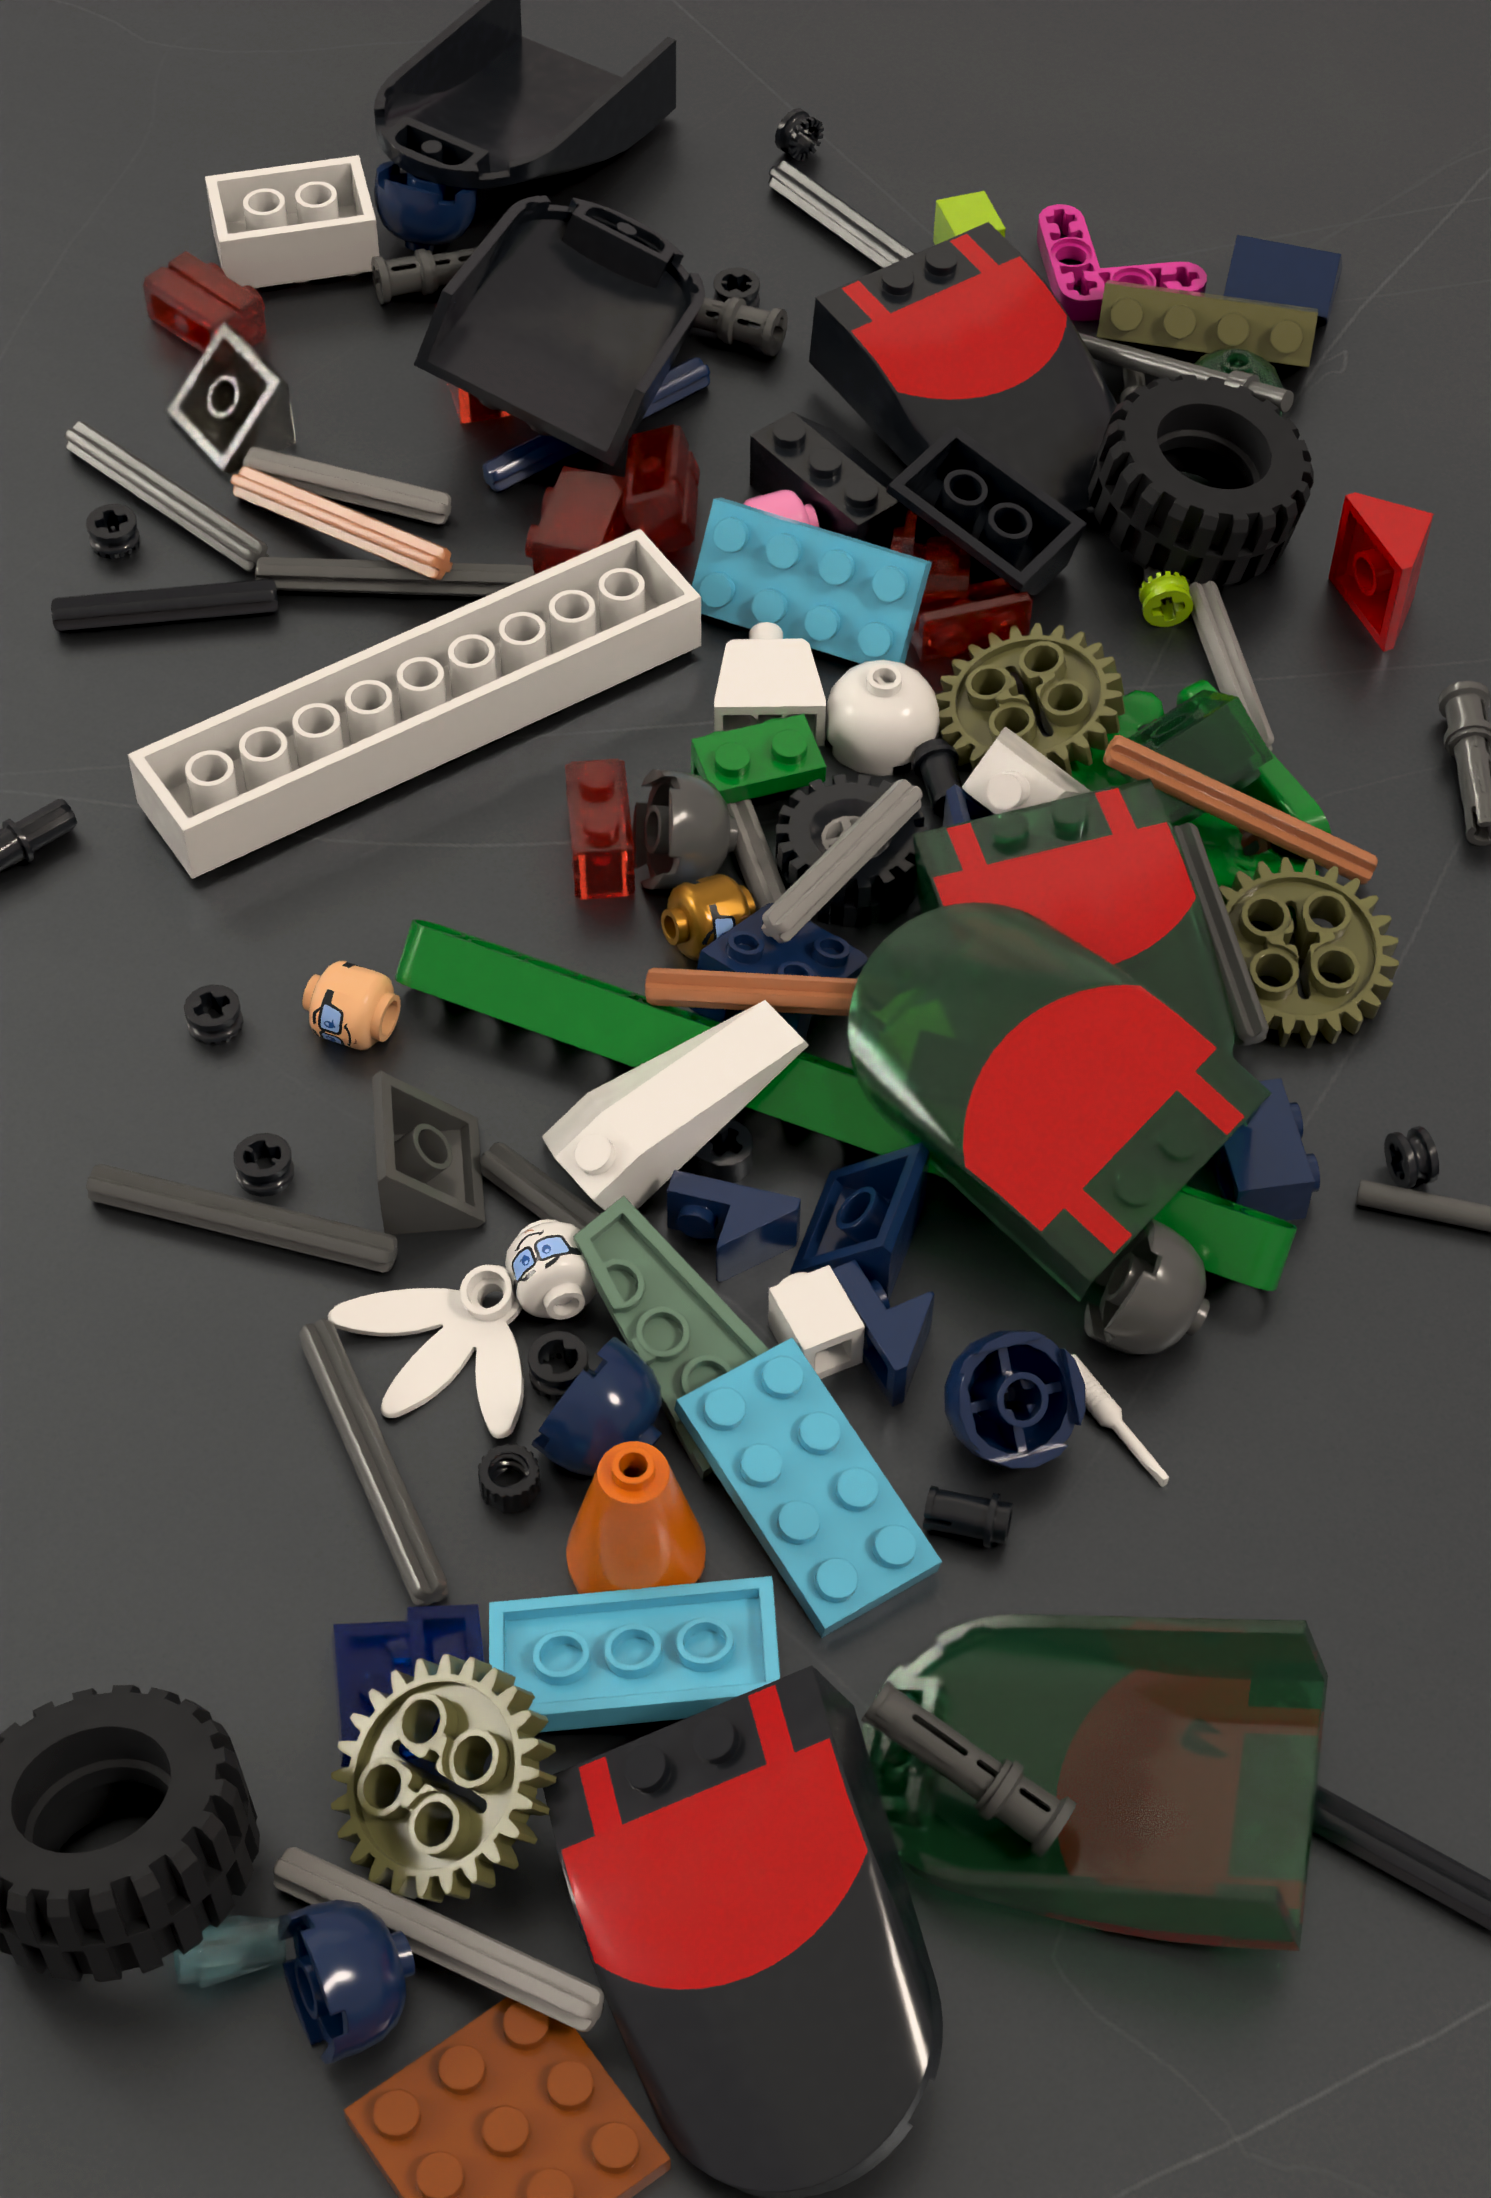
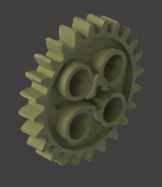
(1061, 679)
(1351, 949)
(406, 1836)

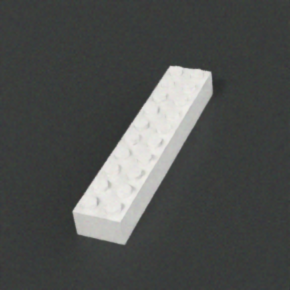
(414, 702)

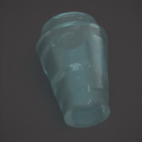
(231, 1951)

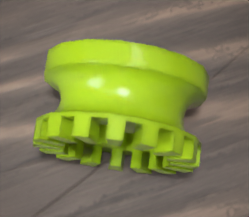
(1163, 587)

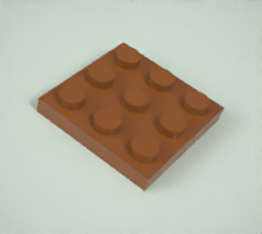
(507, 2114)

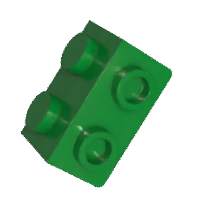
(759, 758)

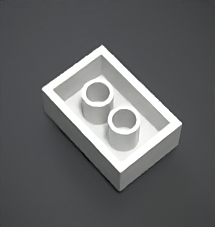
(293, 222)

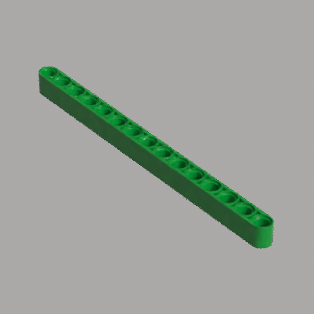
(807, 1093)

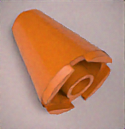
(634, 1526)

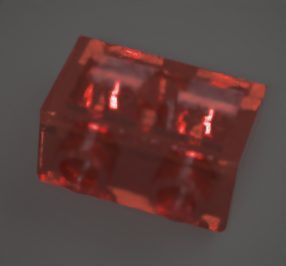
(949, 564)

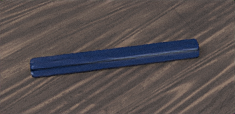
(546, 451)

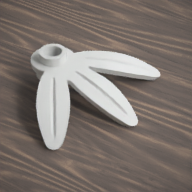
(465, 1329)

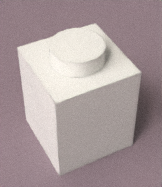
(819, 1319)

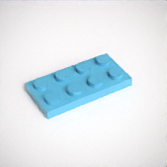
(809, 582)
(807, 1486)
(637, 1650)

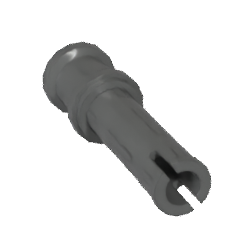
(415, 273)
(734, 322)
(1469, 743)
(998, 1787)

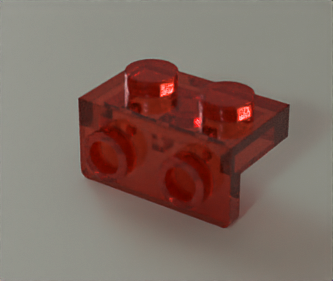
(952, 624)

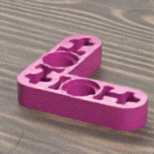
(1089, 274)

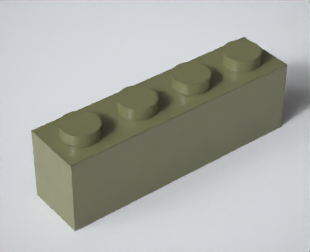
(1206, 322)

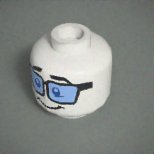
(549, 1270)

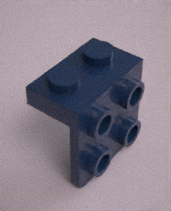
(806, 954)

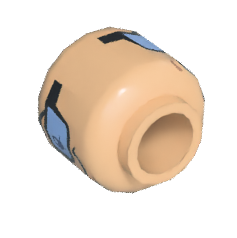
(351, 1005)

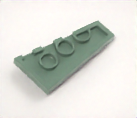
(664, 1310)

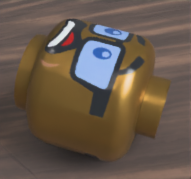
(704, 911)

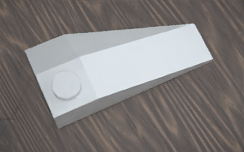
(660, 1114)

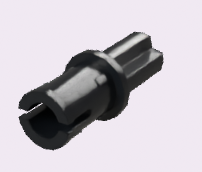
(33, 832)

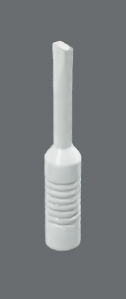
(1109, 1415)

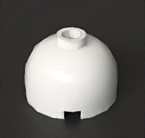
(880, 716)

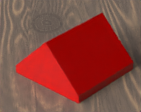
(1379, 562)

